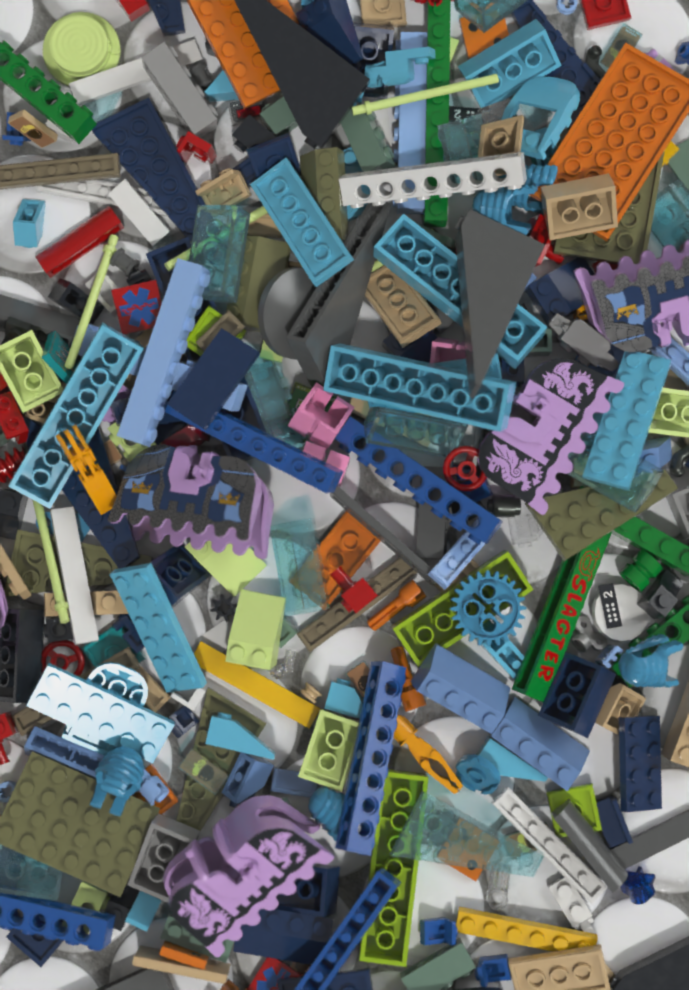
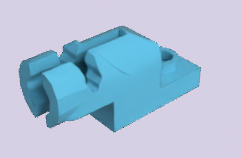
(398, 67)

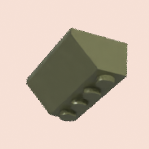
(321, 176)
(261, 263)

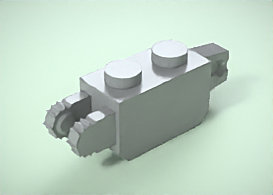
(584, 341)

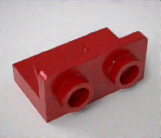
(193, 144)
(11, 419)

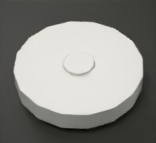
(632, 616)

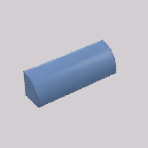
(63, 752)

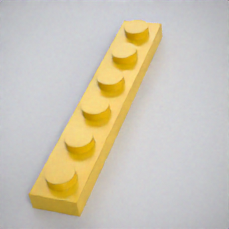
(521, 931)

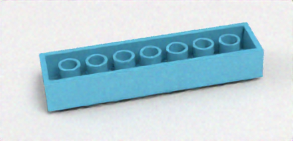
(434, 274)
(418, 387)
(80, 404)

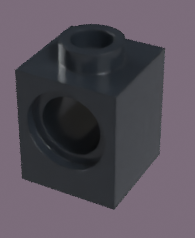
(50, 630)

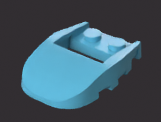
(548, 94)
(120, 681)

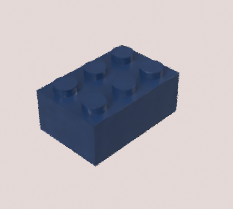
(577, 694)

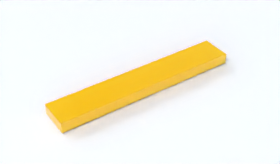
(256, 685)

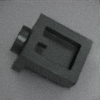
(15, 328)

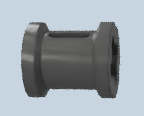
(201, 76)
(124, 262)

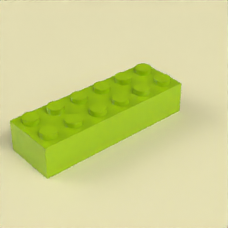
(432, 620)

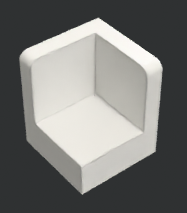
(189, 698)

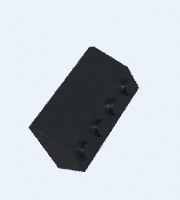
(20, 654)

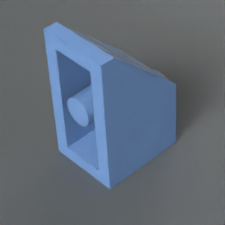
(657, 451)
(247, 777)

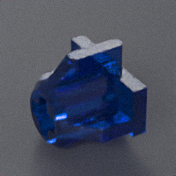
(639, 886)

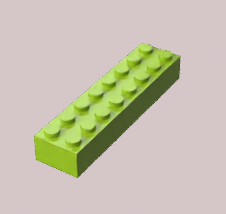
(390, 932)

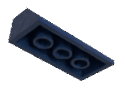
(285, 936)

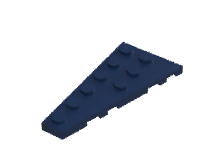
(117, 537)

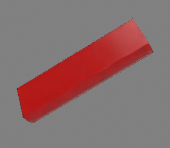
(79, 241)

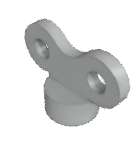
(587, 636)

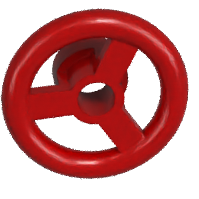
(447, 471)
(78, 656)

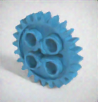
(473, 623)

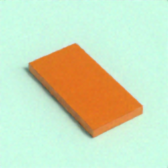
(347, 547)

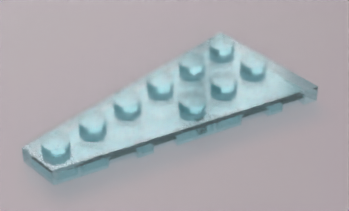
(454, 838)

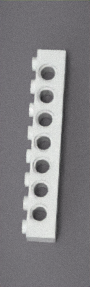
(512, 163)

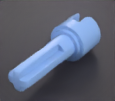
(153, 788)

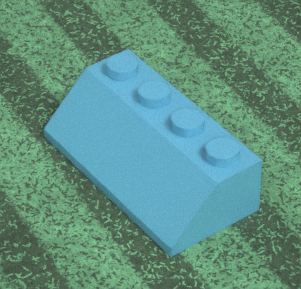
(515, 61)

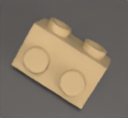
(224, 190)

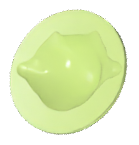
(80, 47)

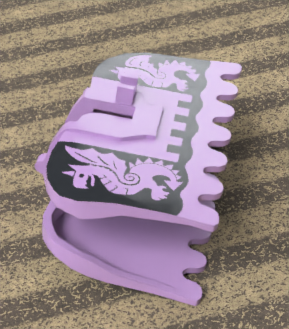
(529, 456)
(250, 862)

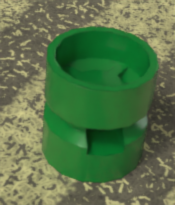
(639, 572)

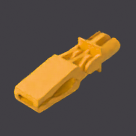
(93, 478)
(422, 751)

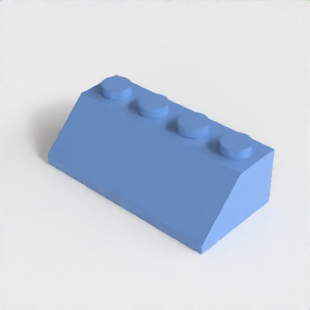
(462, 688)
(541, 744)

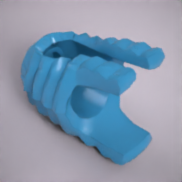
(537, 176)
(498, 206)
(650, 670)
(119, 775)
(326, 809)

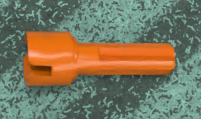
(408, 596)
(410, 697)

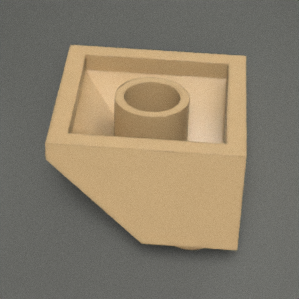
(501, 138)
(619, 703)

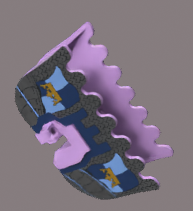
(635, 298)
(195, 498)

